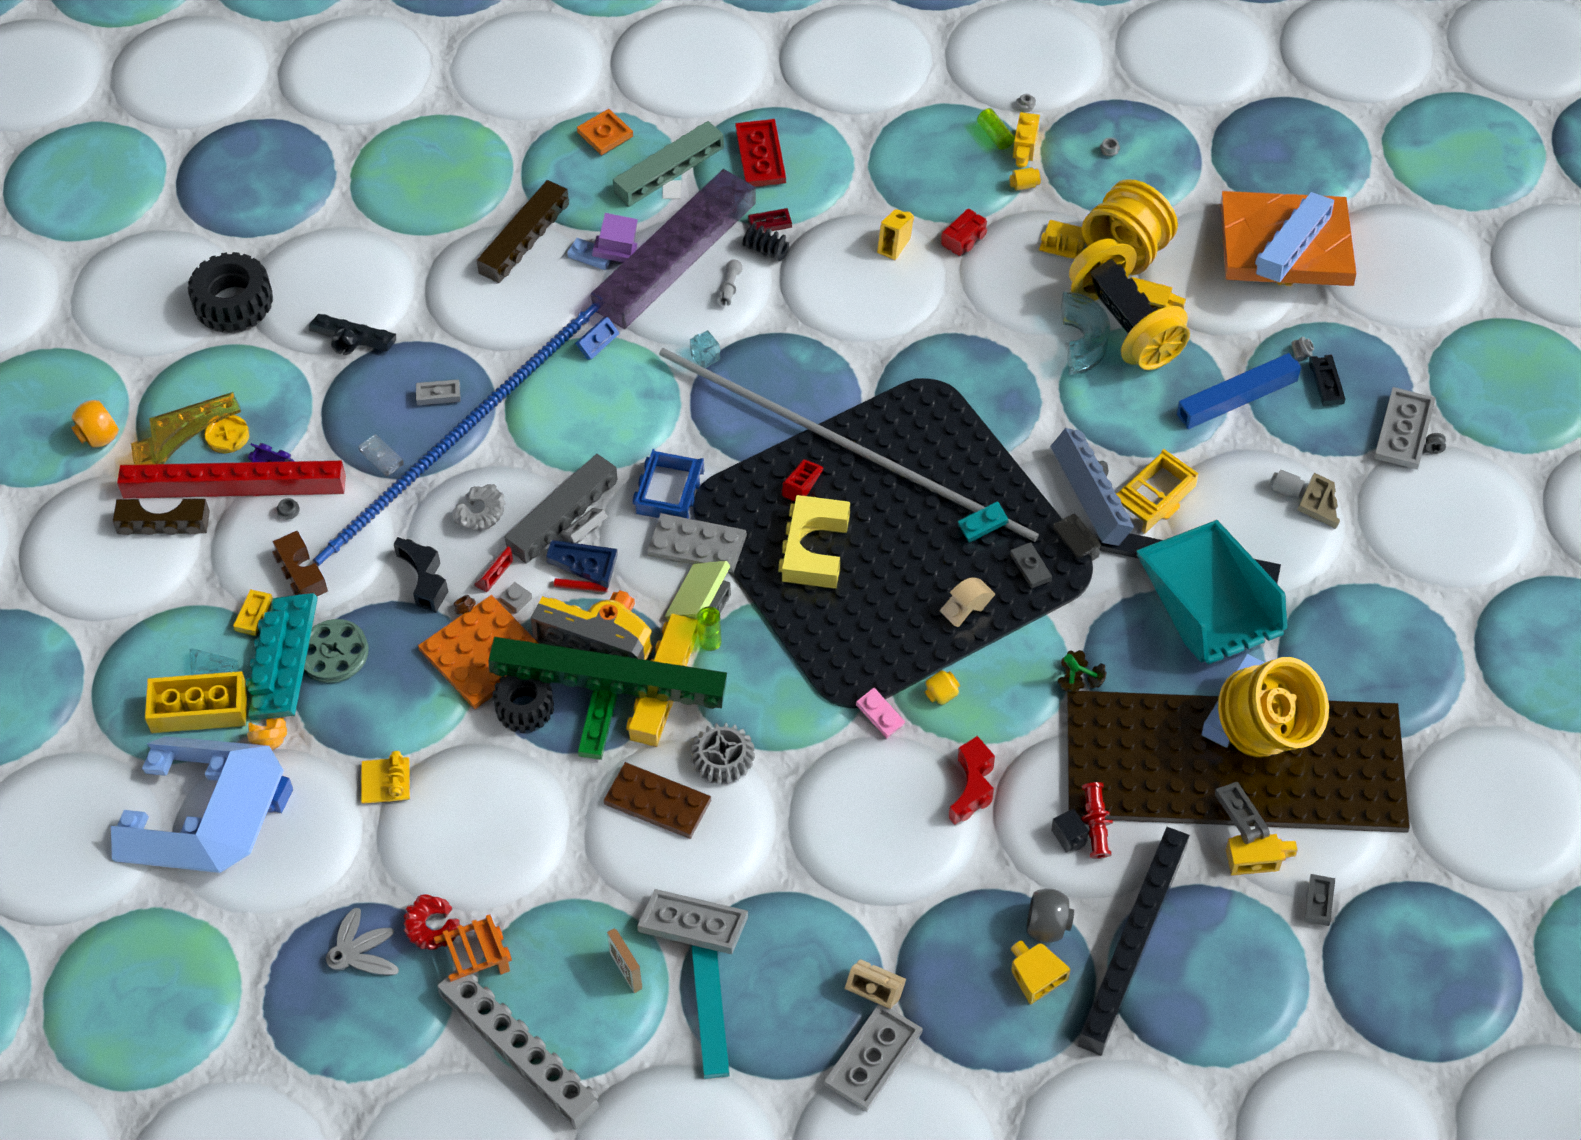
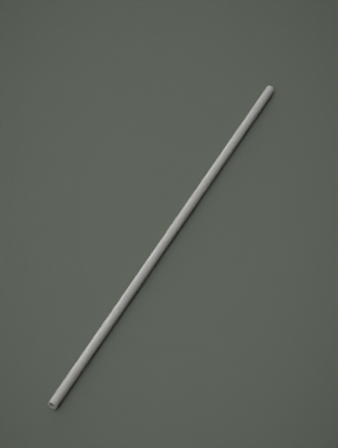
(967, 503)

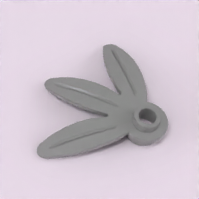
(351, 949)

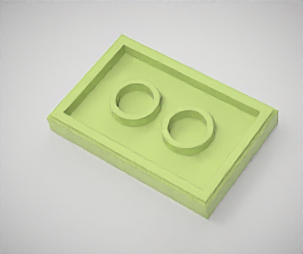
(698, 588)

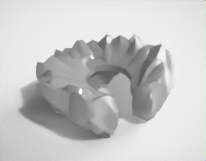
(489, 516)

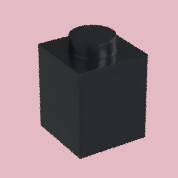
(1070, 830)

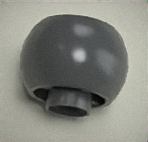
(1049, 915)

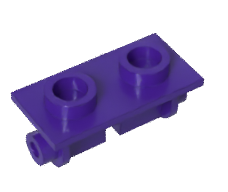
(264, 453)

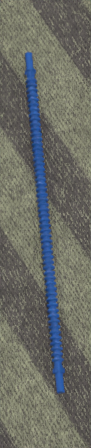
(505, 389)

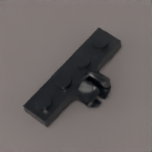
(349, 335)

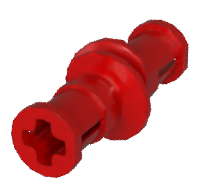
(1096, 820)

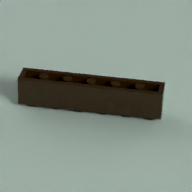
(523, 231)

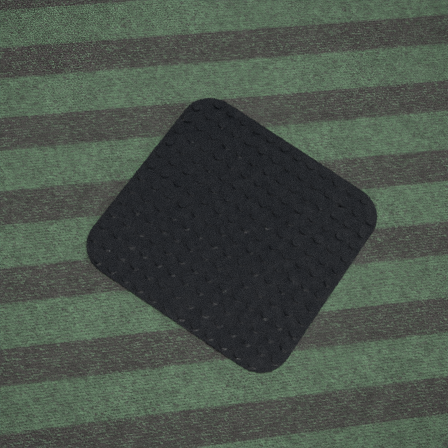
(899, 544)

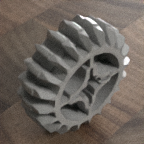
(711, 761)

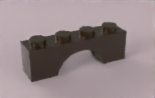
(188, 517)

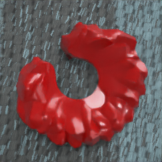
(416, 921)

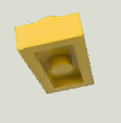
(252, 611)

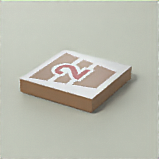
(624, 960)

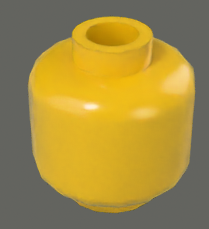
(942, 687)

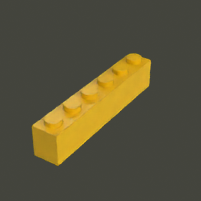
(674, 648)

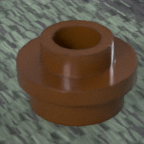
(464, 604)

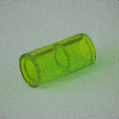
(995, 129)
(709, 628)

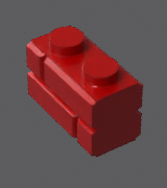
(964, 232)

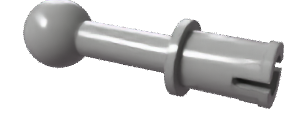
(728, 288)

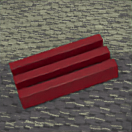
(770, 222)

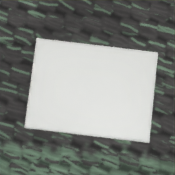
(672, 190)

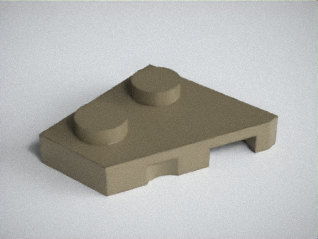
(1320, 500)

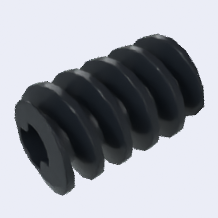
(766, 243)

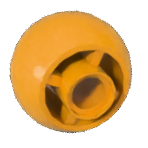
(94, 424)

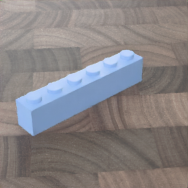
(1294, 237)

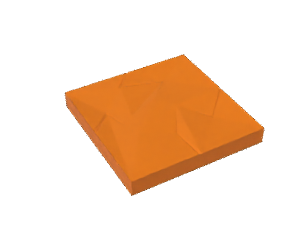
(1254, 218)

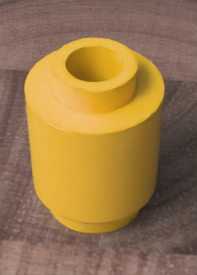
(1025, 178)

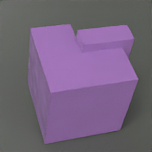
(616, 238)

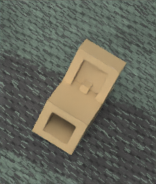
(966, 596)

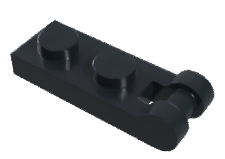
(1327, 380)

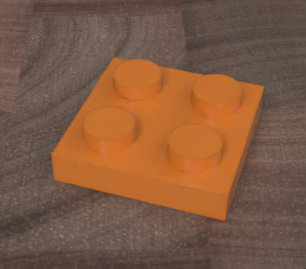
(605, 131)

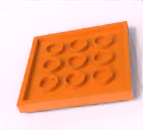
(464, 648)

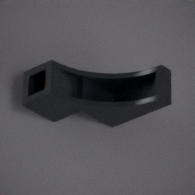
(430, 587)

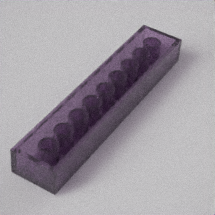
(673, 248)

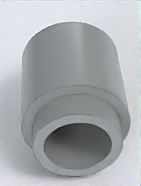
(1287, 483)

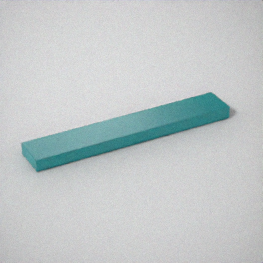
(710, 1013)

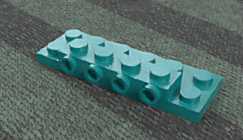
(280, 656)

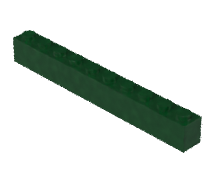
(607, 672)

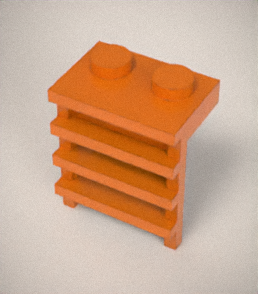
(490, 942)

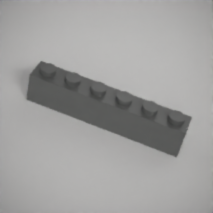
(561, 508)

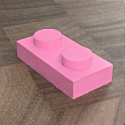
(880, 713)

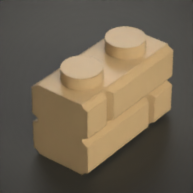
(875, 984)

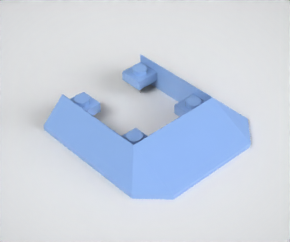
(233, 816)

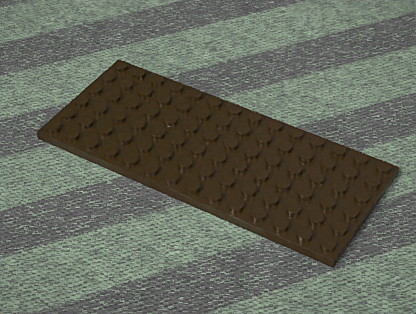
(1165, 771)

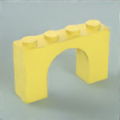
(807, 516)

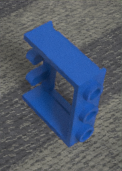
(654, 508)

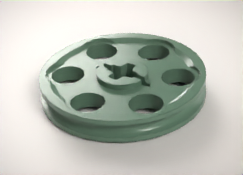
(334, 659)

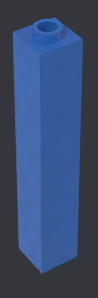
(1238, 391)

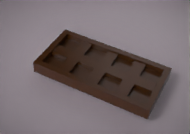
(657, 800)

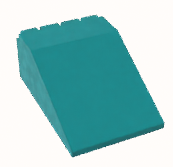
(1215, 592)

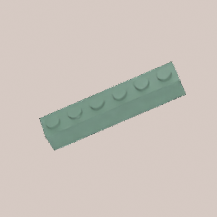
(668, 163)

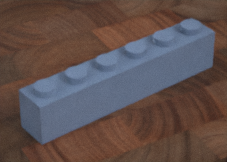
(1092, 486)

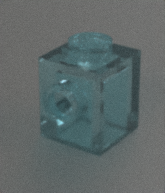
(705, 349)

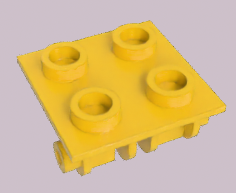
(1062, 239)
(386, 779)

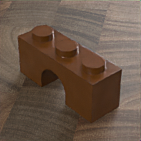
(292, 552)

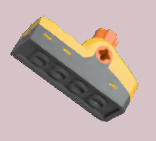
(604, 628)

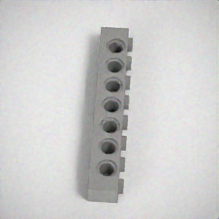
(574, 1110)

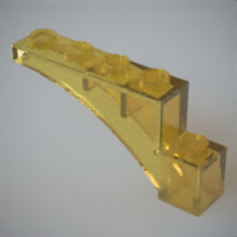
(178, 426)

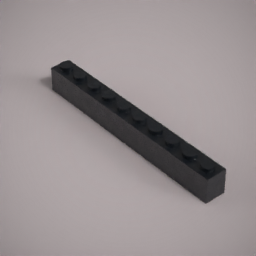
(1133, 941)

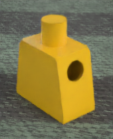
(895, 227)
(1037, 970)

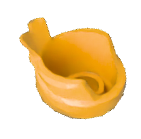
(269, 735)

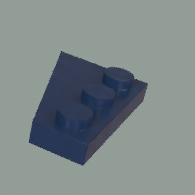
(583, 560)

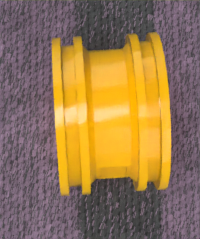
(1133, 216)
(1270, 700)

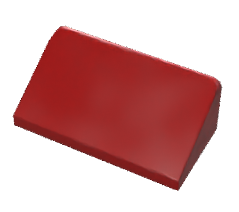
(495, 570)

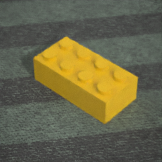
(196, 702)

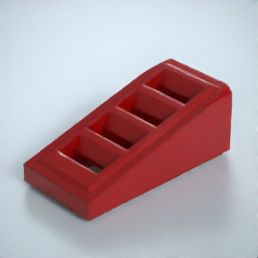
(800, 481)

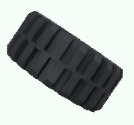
(235, 311)

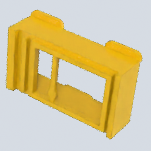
(1143, 507)

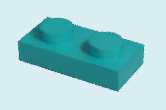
(983, 522)

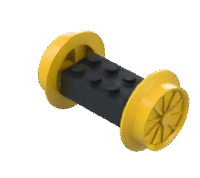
(1153, 333)

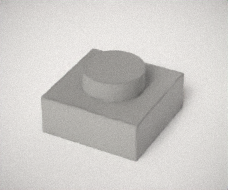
(515, 597)

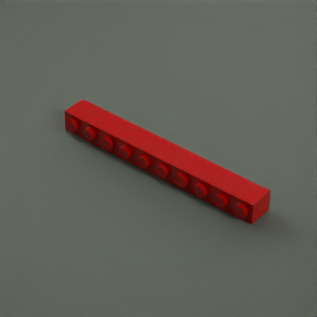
(231, 479)

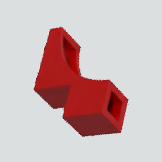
(977, 762)

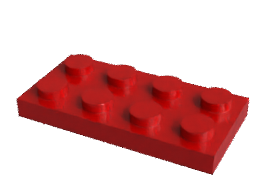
(760, 152)

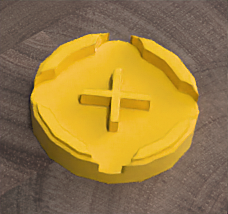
(227, 434)

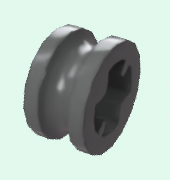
(1435, 443)

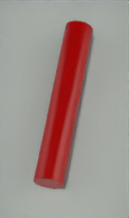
(579, 585)

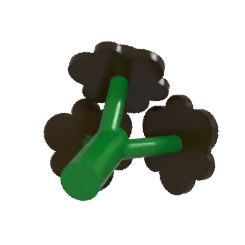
(1075, 667)

